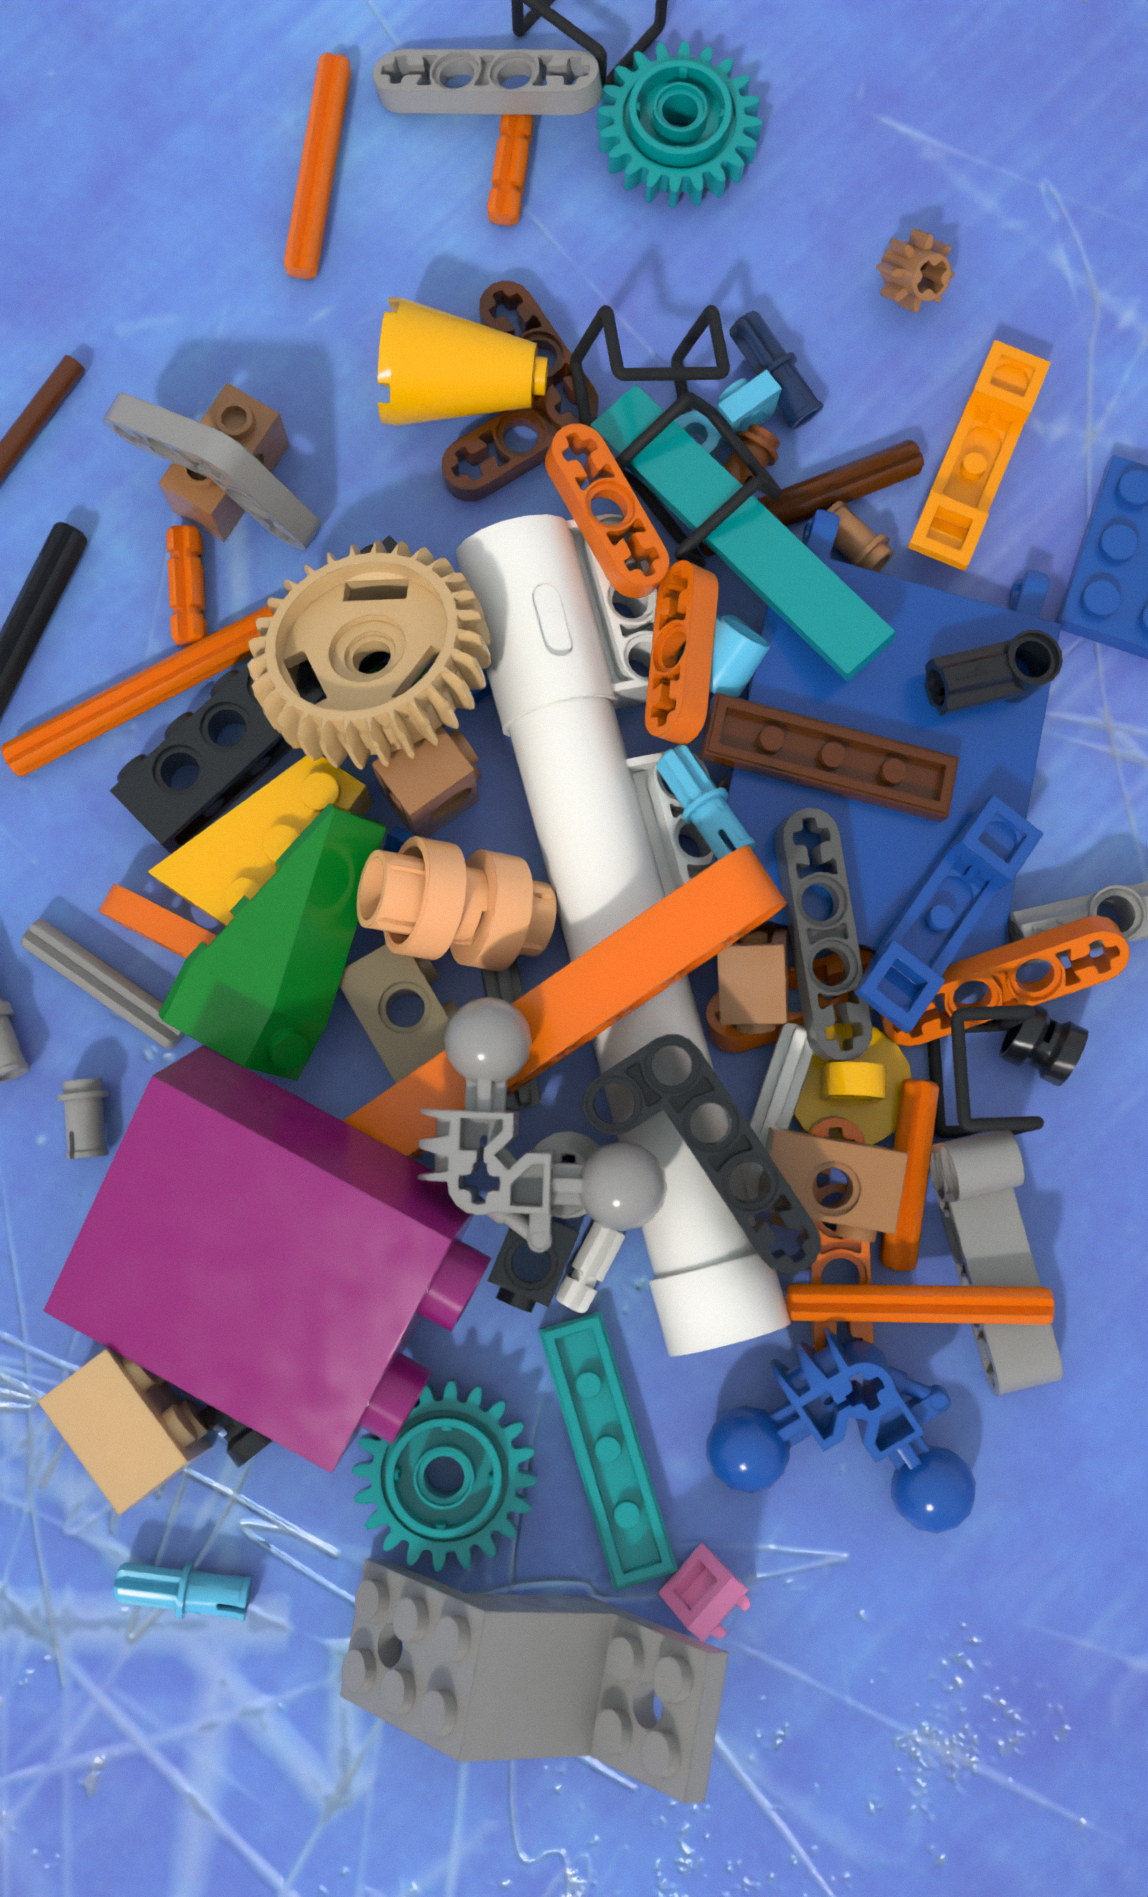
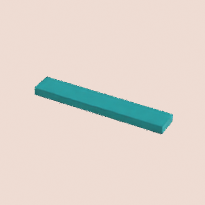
(750, 539)

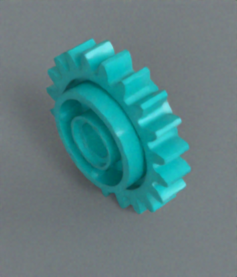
(683, 90)
(457, 1517)

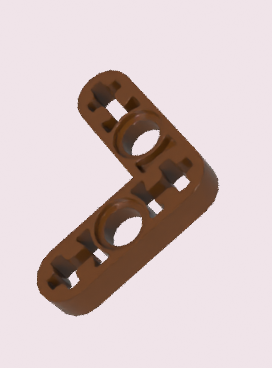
(542, 418)

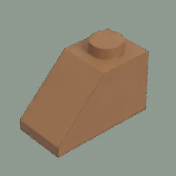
(755, 980)

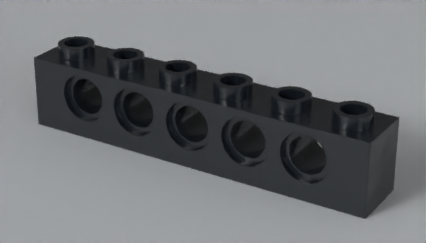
(224, 771)

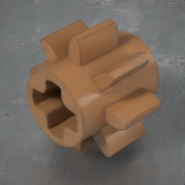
(915, 270)

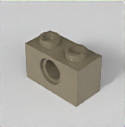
(372, 989)

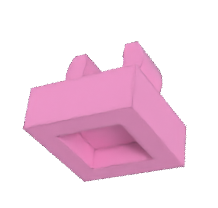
(704, 1593)

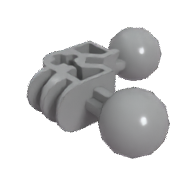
(617, 1184)

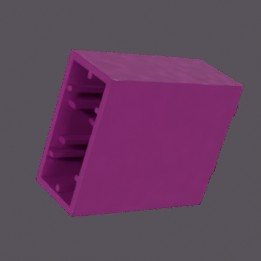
(268, 1259)

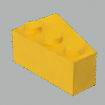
(241, 847)

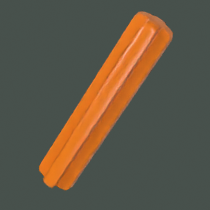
(914, 1137)

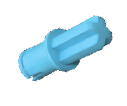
(702, 801)
(183, 1590)

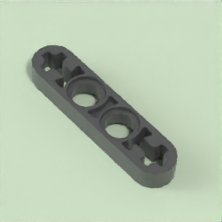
(811, 936)

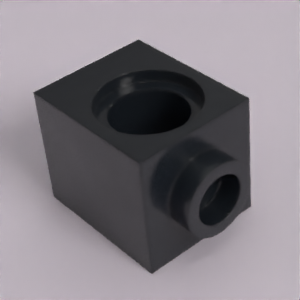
(523, 1293)

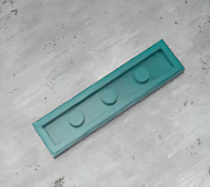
(608, 1451)

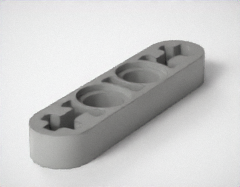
(405, 87)

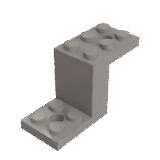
(534, 1678)

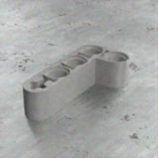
(991, 1248)

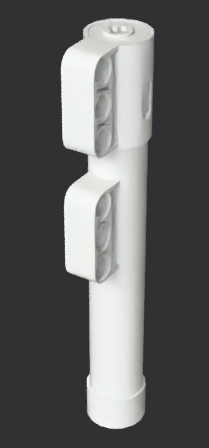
(609, 857)

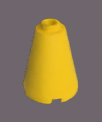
(452, 366)

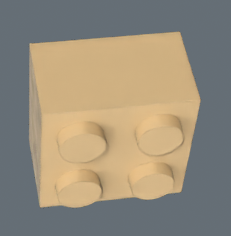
(126, 1427)

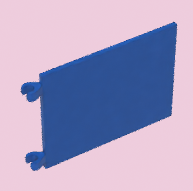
(996, 743)

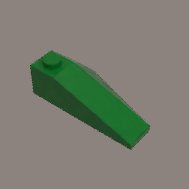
(277, 965)

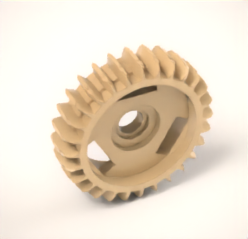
(362, 607)

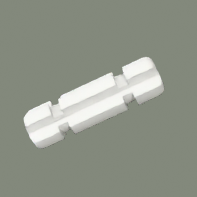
(590, 1266)

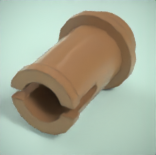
(859, 542)

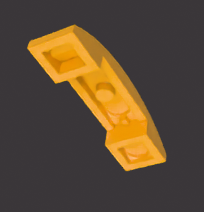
(978, 455)

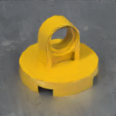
(857, 1089)

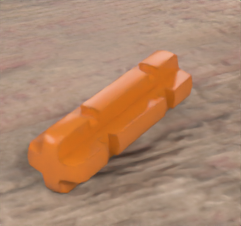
(510, 169)
(186, 584)

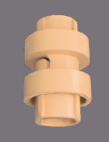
(437, 901)

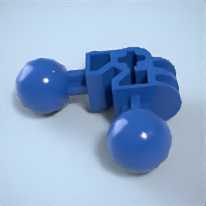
(929, 1483)

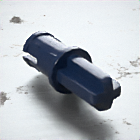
(765, 352)

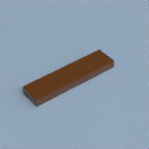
(828, 757)

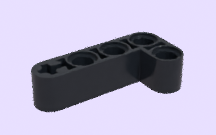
(715, 1158)

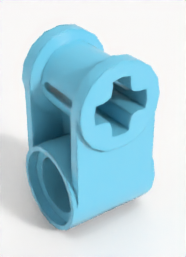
(735, 655)

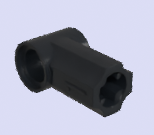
(991, 673)

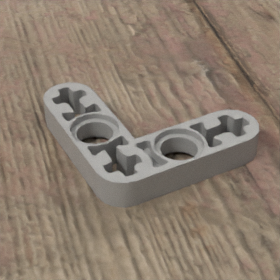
(218, 458)

